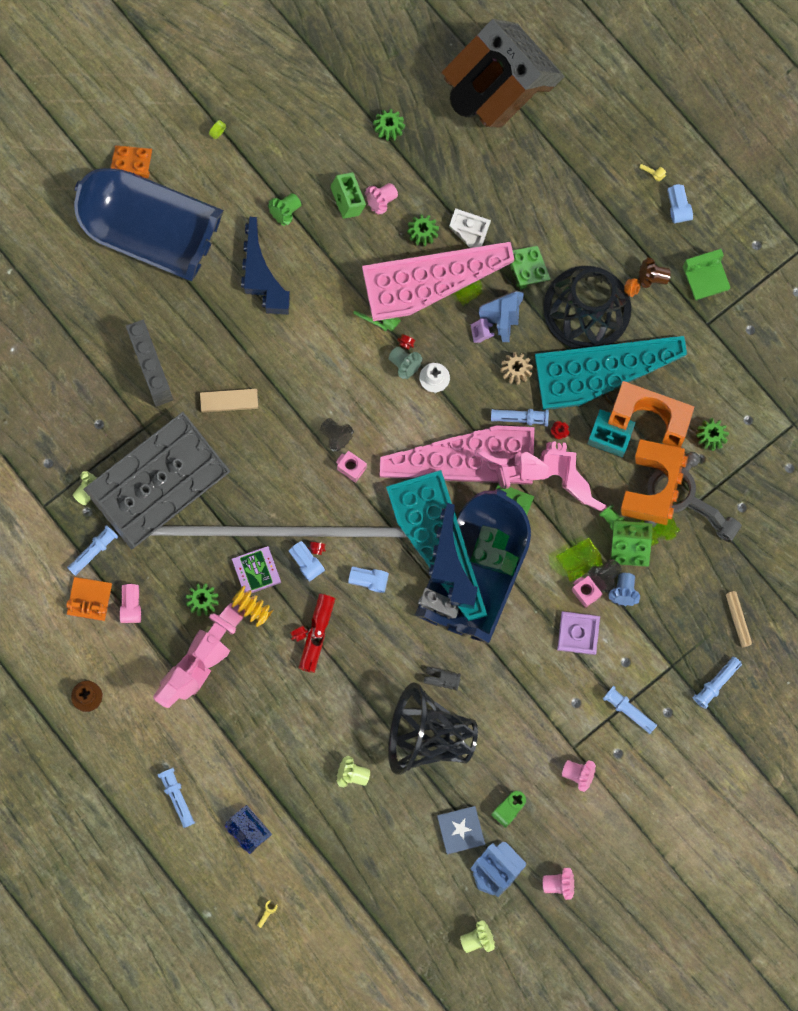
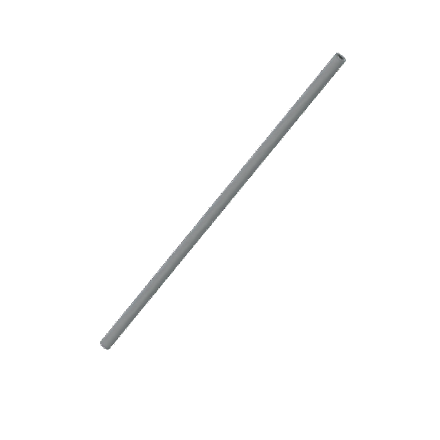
(278, 531)

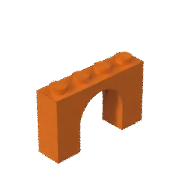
(673, 412)
(658, 506)

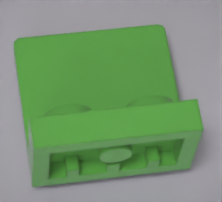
(706, 274)
(631, 543)

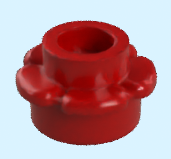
(406, 342)
(558, 425)
(317, 548)
(299, 634)

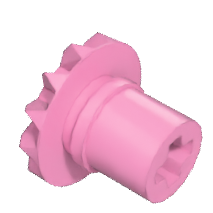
(379, 197)
(579, 773)
(560, 883)

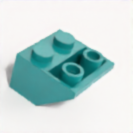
(609, 437)

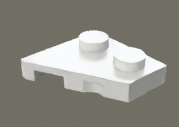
(469, 228)

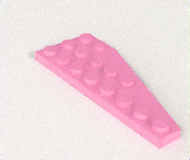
(414, 283)
(458, 458)

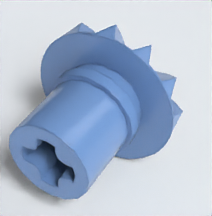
(625, 593)

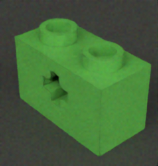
(348, 195)

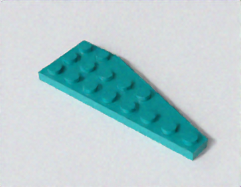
(585, 374)
(418, 513)

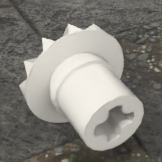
(434, 377)

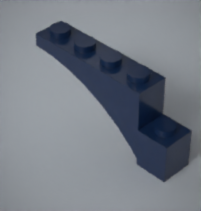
(258, 278)
(447, 566)

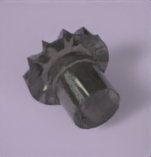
(337, 434)
(604, 576)

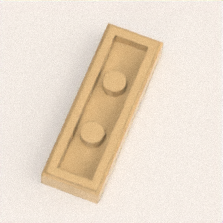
(229, 400)

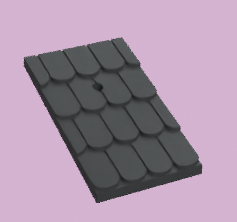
(156, 480)

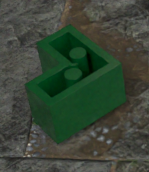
(491, 553)

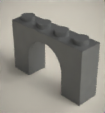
(149, 363)

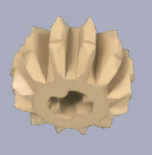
(511, 373)

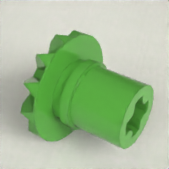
(283, 209)

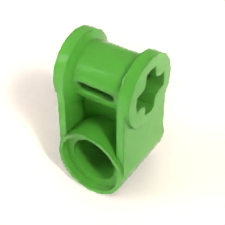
(507, 810)

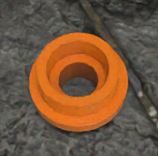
(632, 287)

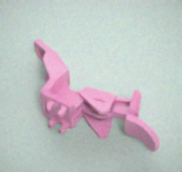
(551, 462)
(204, 652)

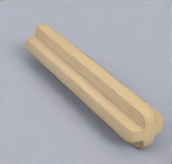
(738, 619)

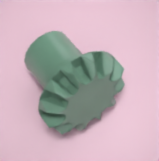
(407, 363)

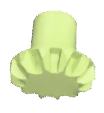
(80, 495)
(351, 773)
(478, 938)

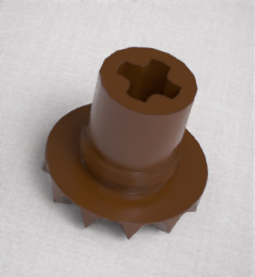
(651, 273)
(86, 696)

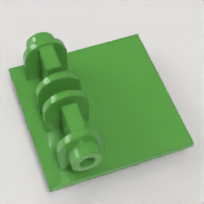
(528, 267)

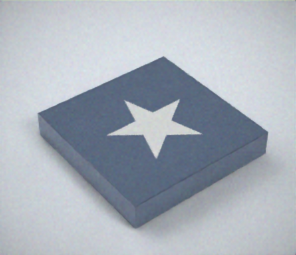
(461, 830)

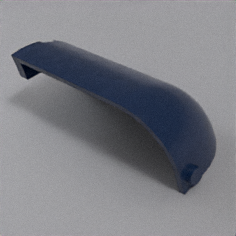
(146, 220)
(499, 512)

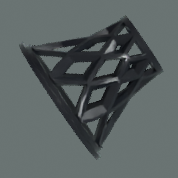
(595, 313)
(446, 748)

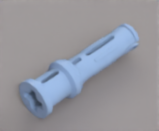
(529, 417)
(99, 543)
(712, 688)
(622, 704)
(173, 788)

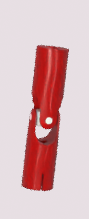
(319, 623)

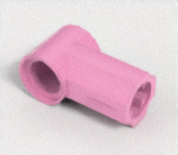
(130, 610)

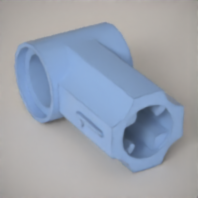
(680, 209)
(308, 564)
(374, 580)

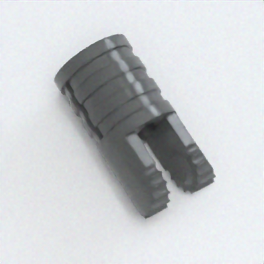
(445, 678)

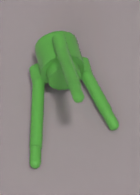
(389, 324)

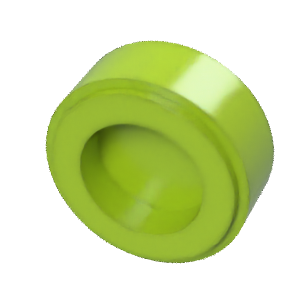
(217, 129)

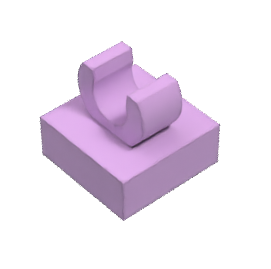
(481, 331)

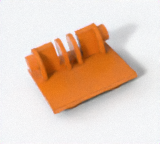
(132, 160)
(89, 599)

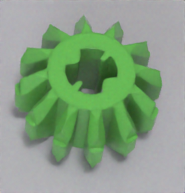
(391, 131)
(420, 223)
(719, 437)
(208, 596)

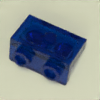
(247, 829)

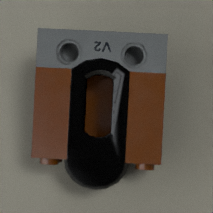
(498, 74)

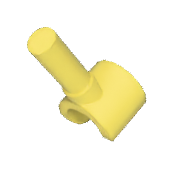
(658, 175)
(266, 914)

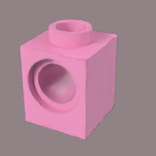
(355, 473)
(586, 600)

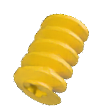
(251, 606)

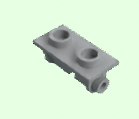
(433, 600)

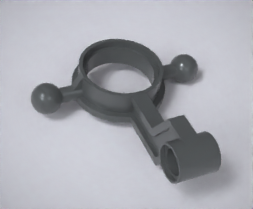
(726, 528)

